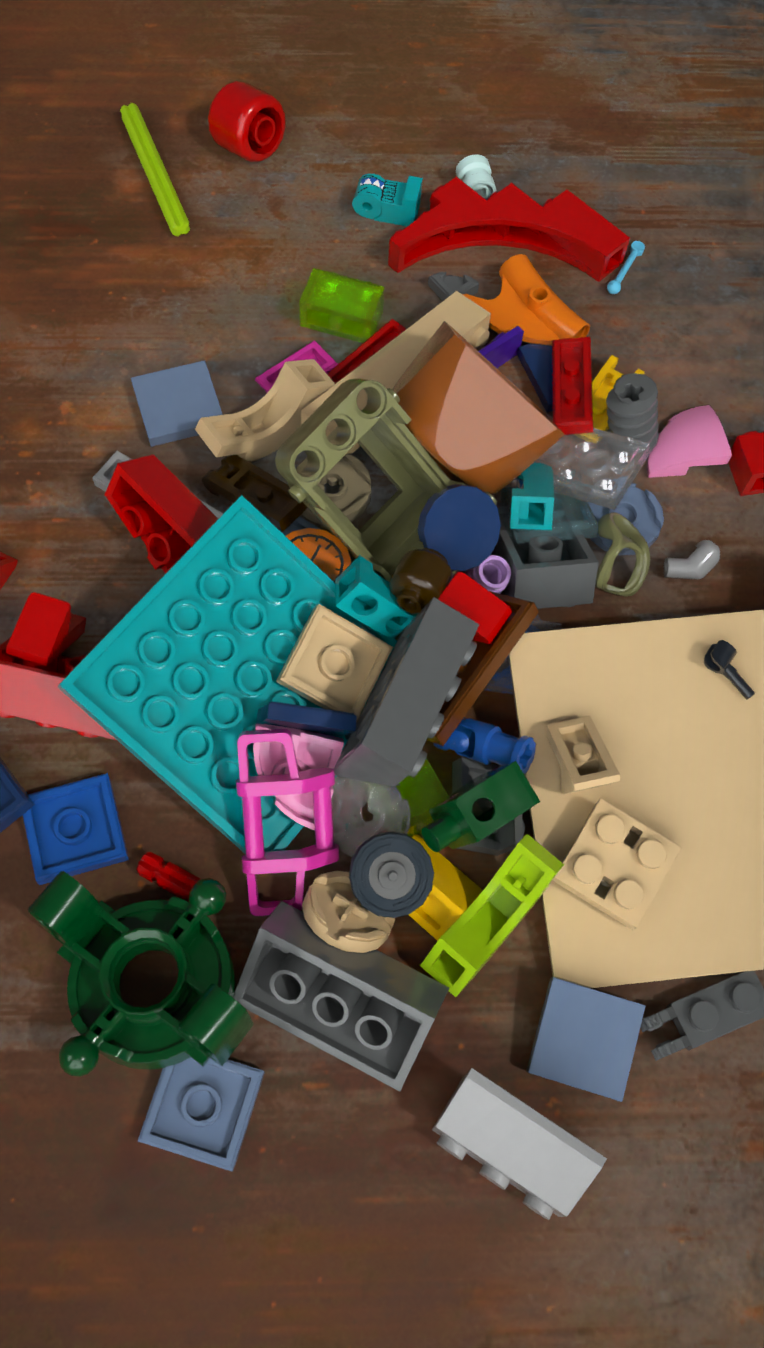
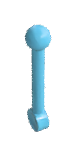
(636, 249)

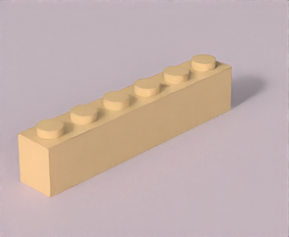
(395, 357)

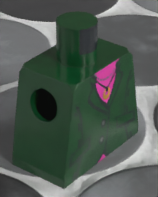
(479, 808)

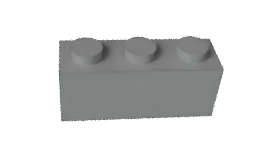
(517, 1146)

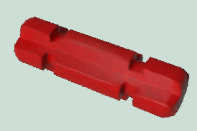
(167, 875)

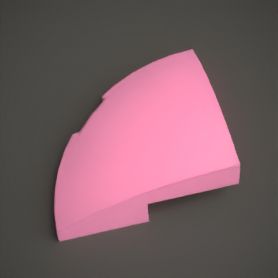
(688, 441)
(312, 752)

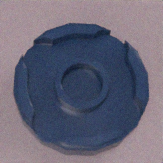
(460, 525)

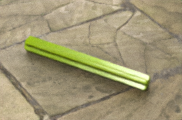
(155, 170)

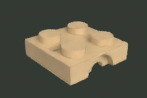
(604, 859)

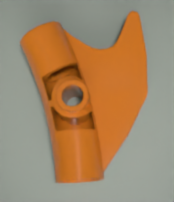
(531, 305)

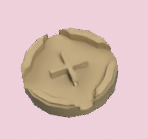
(340, 918)

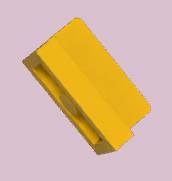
(449, 897)

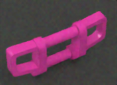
(252, 788)

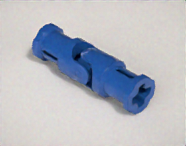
(488, 744)

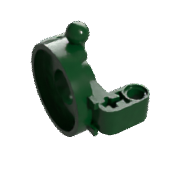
(192, 1021)

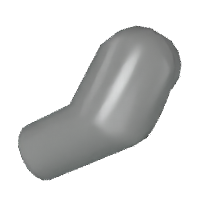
(696, 565)

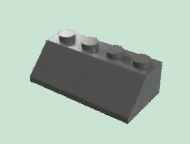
(409, 697)
(341, 1001)

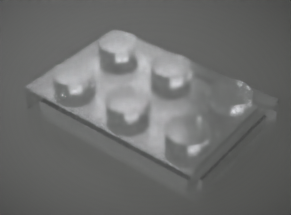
(595, 465)

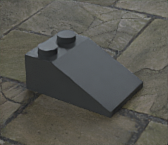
(548, 571)

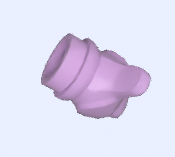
(491, 574)

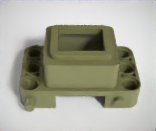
(394, 449)

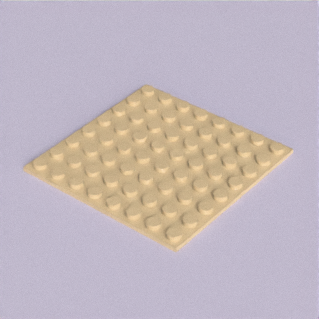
(686, 769)

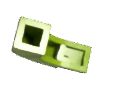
(492, 915)

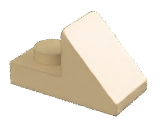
(581, 755)

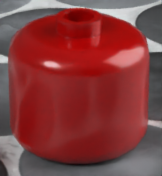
(246, 121)

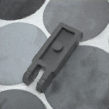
(709, 1013)

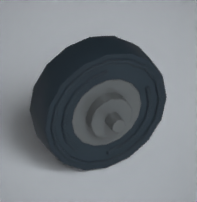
(391, 874)

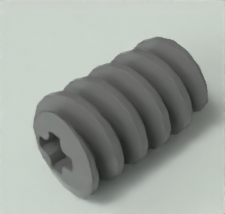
(633, 408)

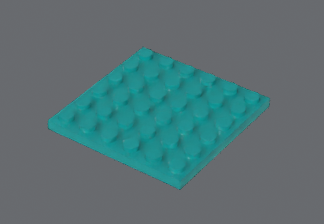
(203, 659)

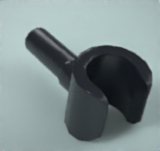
(719, 659)

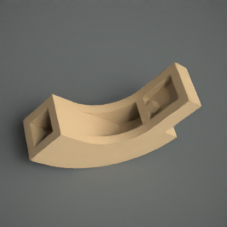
(269, 421)

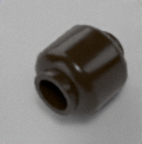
(420, 578)

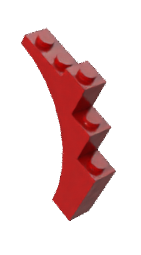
(510, 218)

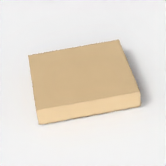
(334, 663)

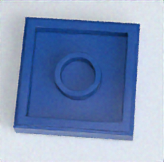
(74, 829)

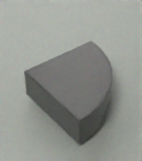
(446, 285)

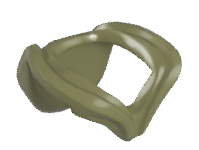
(624, 535)

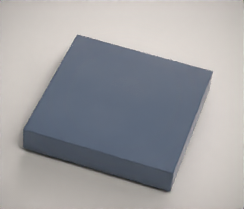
(175, 401)
(586, 1039)
(202, 1110)

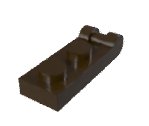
(260, 488)

